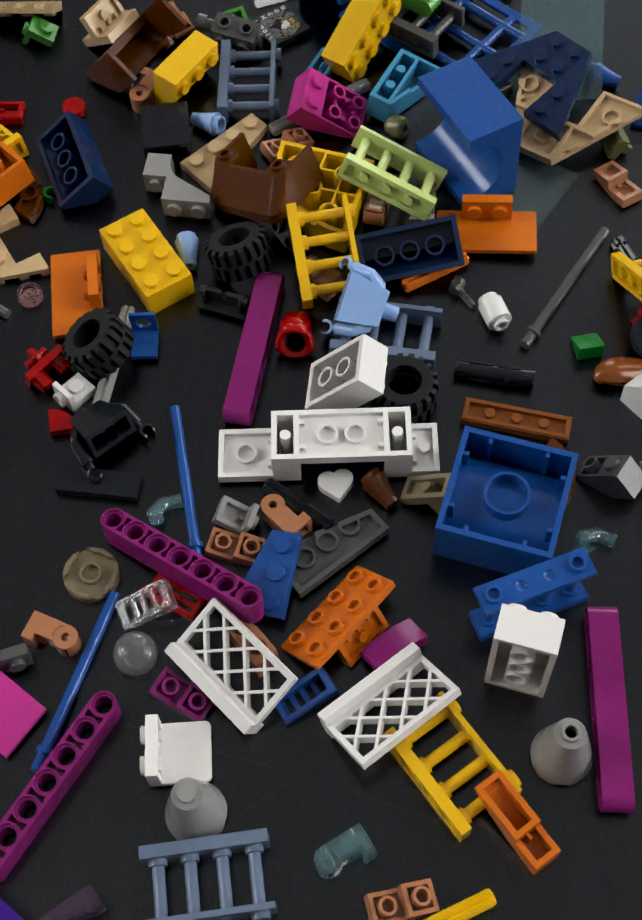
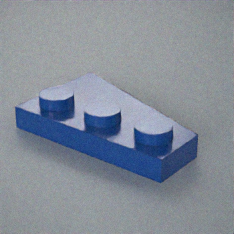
(275, 571)

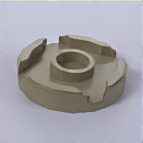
(91, 575)

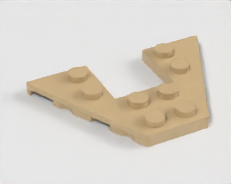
(603, 118)

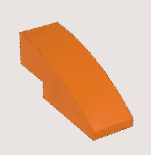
(517, 822)

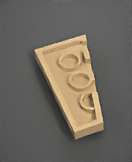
(29, 8)
(201, 163)

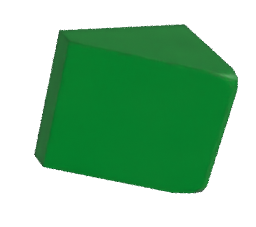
(588, 346)

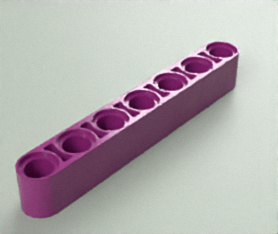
(253, 349)
(182, 565)
(609, 711)
(54, 770)

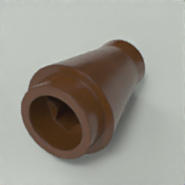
(379, 487)

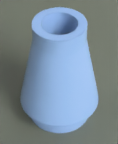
(210, 122)
(187, 248)

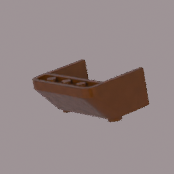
(136, 47)
(261, 193)

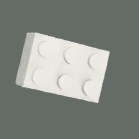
(348, 375)

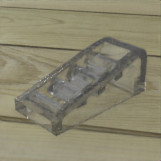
(168, 598)

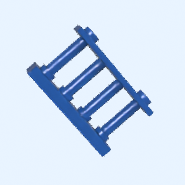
(540, 588)

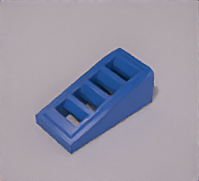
(311, 704)

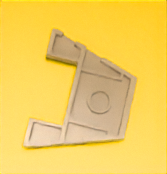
(8, 267)

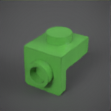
(39, 30)

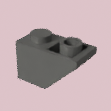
(612, 475)

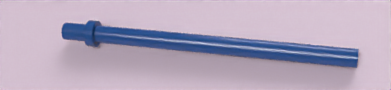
(185, 481)
(76, 680)

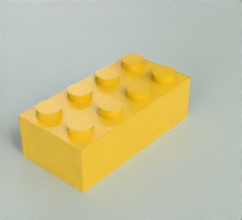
(358, 36)
(147, 261)

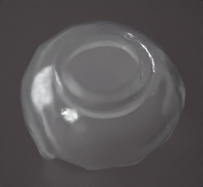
(135, 653)

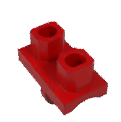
(42, 365)

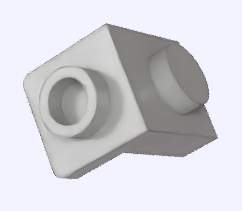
(235, 515)

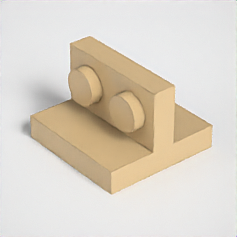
(106, 22)

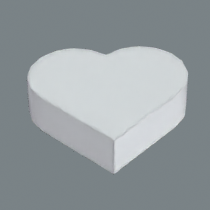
(335, 484)

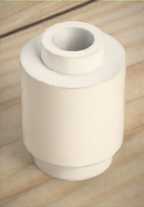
(494, 311)

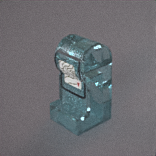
(342, 851)

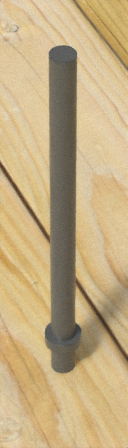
(533, 331)

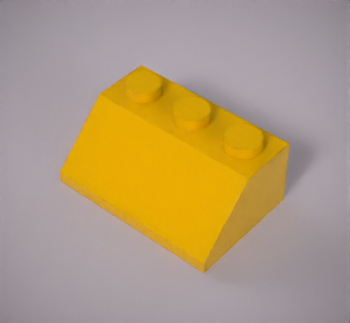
(184, 67)

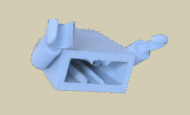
(361, 302)

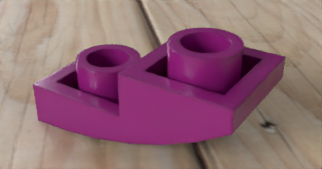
(392, 642)
(181, 695)

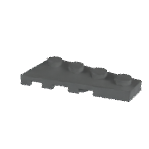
(334, 548)

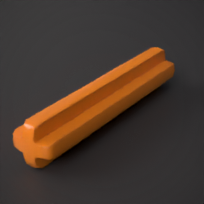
(411, 283)

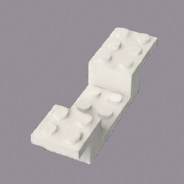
(329, 437)

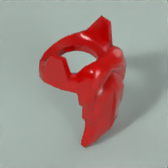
(295, 322)

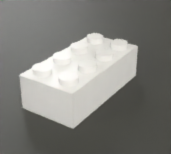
(524, 649)

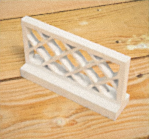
(220, 689)
(375, 691)

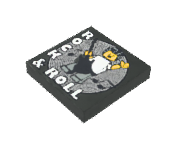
(283, 25)

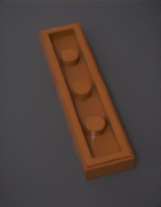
(516, 420)

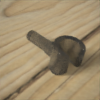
(456, 288)

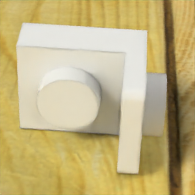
(73, 392)

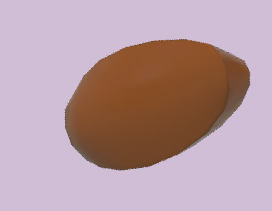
(617, 370)

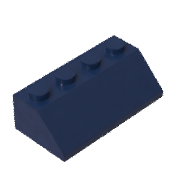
(73, 162)
(412, 248)

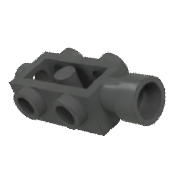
(244, 33)

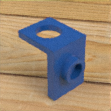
(145, 336)

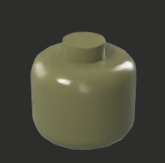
(397, 127)

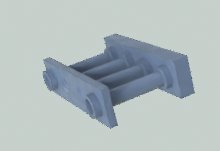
(228, 72)
(409, 314)
(220, 849)

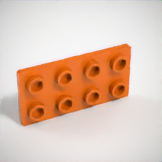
(492, 226)
(74, 288)
(342, 621)

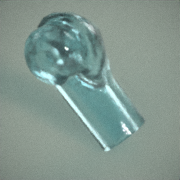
(161, 505)
(594, 534)

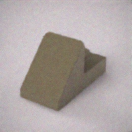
(425, 490)

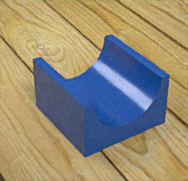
(478, 132)
(503, 502)

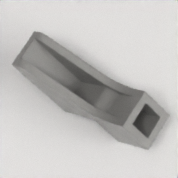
(177, 195)

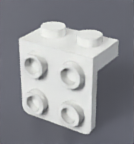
(175, 751)

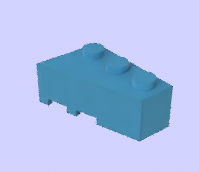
(398, 86)

